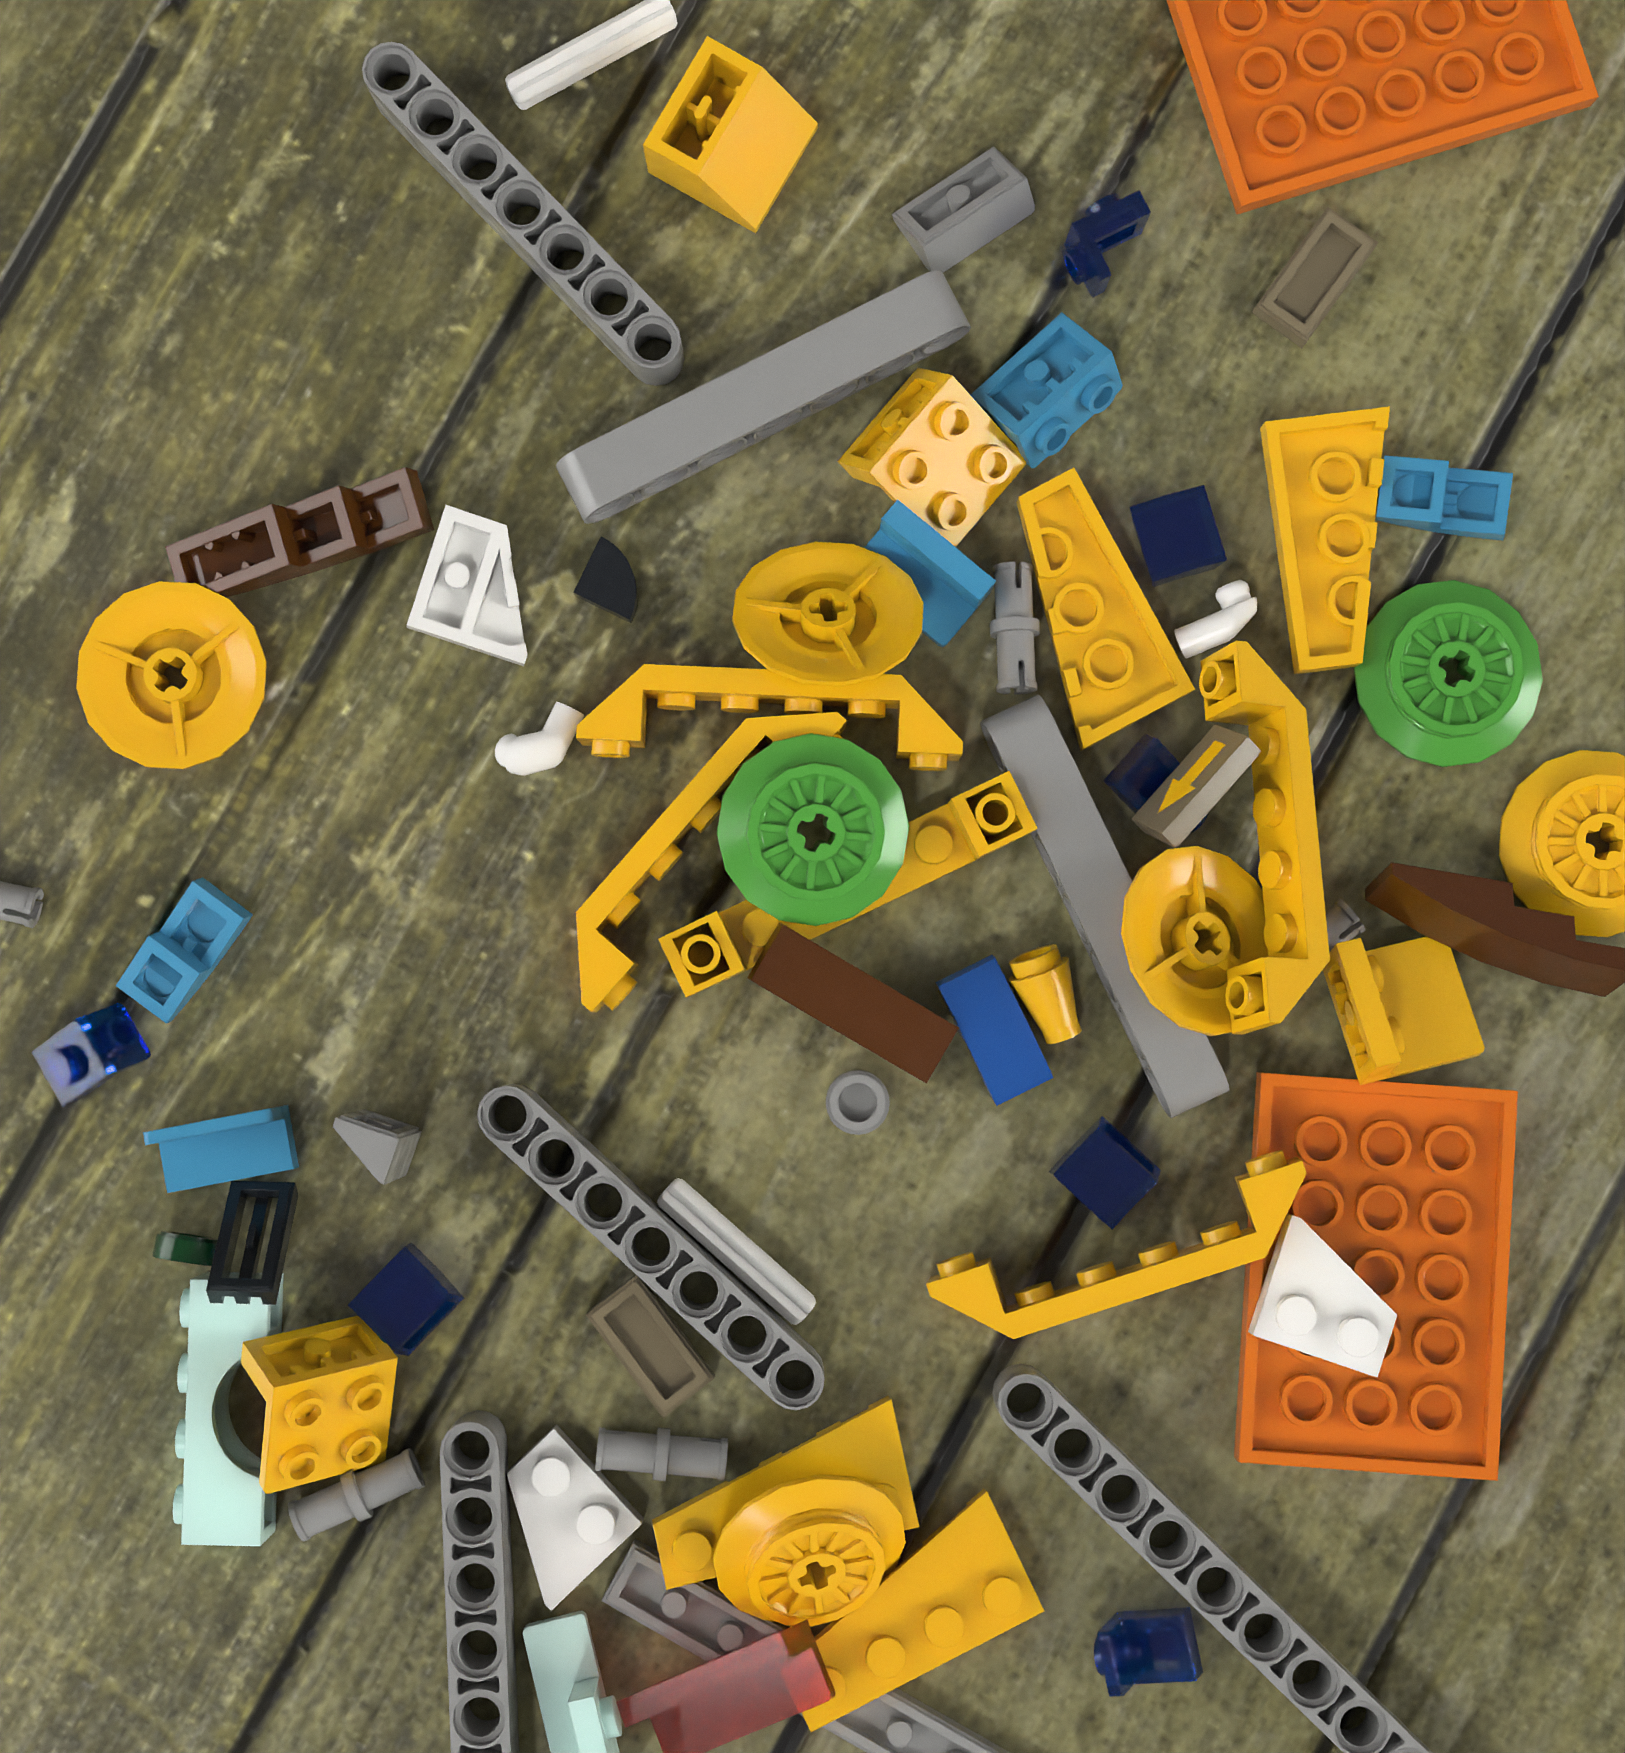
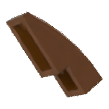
(852, 1003)

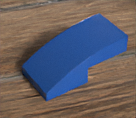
(994, 1030)

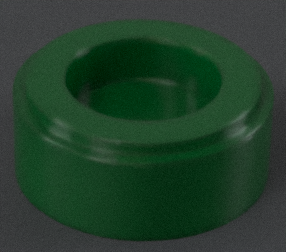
(184, 1248)

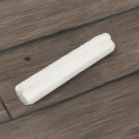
(590, 52)
(736, 1251)

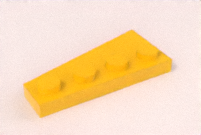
(1323, 513)
(1100, 624)
(859, 1447)
(927, 1611)

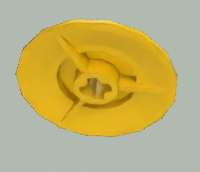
(793, 595)
(125, 683)
(1547, 846)
(1185, 926)
(809, 1549)

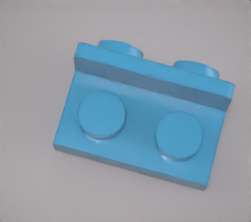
(1050, 389)

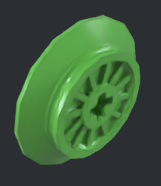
(1406, 689)
(792, 784)

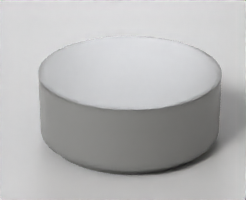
(857, 1102)

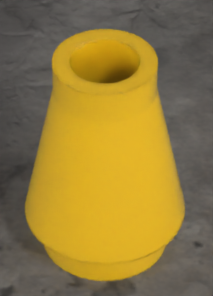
(1047, 991)

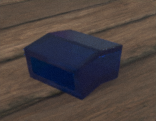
(1178, 535)
(1106, 1172)
(406, 1300)

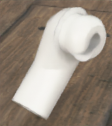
(1222, 625)
(540, 749)

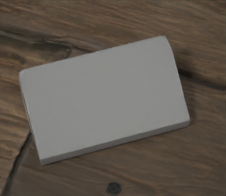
(965, 210)
(379, 1142)

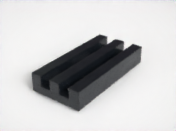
(246, 1285)

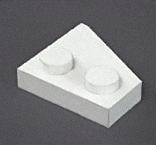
(471, 588)
(1321, 1304)
(567, 1514)

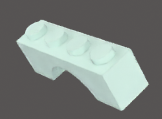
(220, 1484)

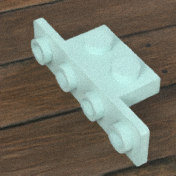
(571, 1686)

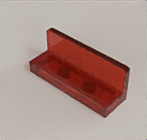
(734, 1693)

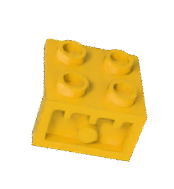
(936, 454)
(1401, 1007)
(324, 1400)

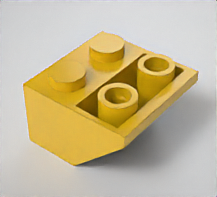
(729, 135)

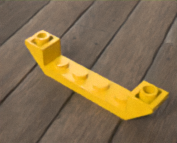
(1247, 692)
(621, 717)
(936, 845)
(604, 965)
(976, 1291)

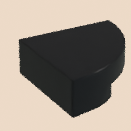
(609, 582)

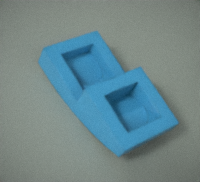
(1444, 499)
(184, 951)

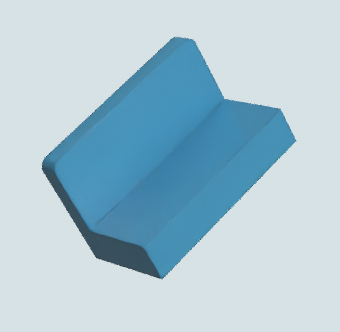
(944, 576)
(226, 1148)

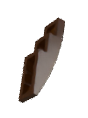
(304, 536)
(1483, 923)

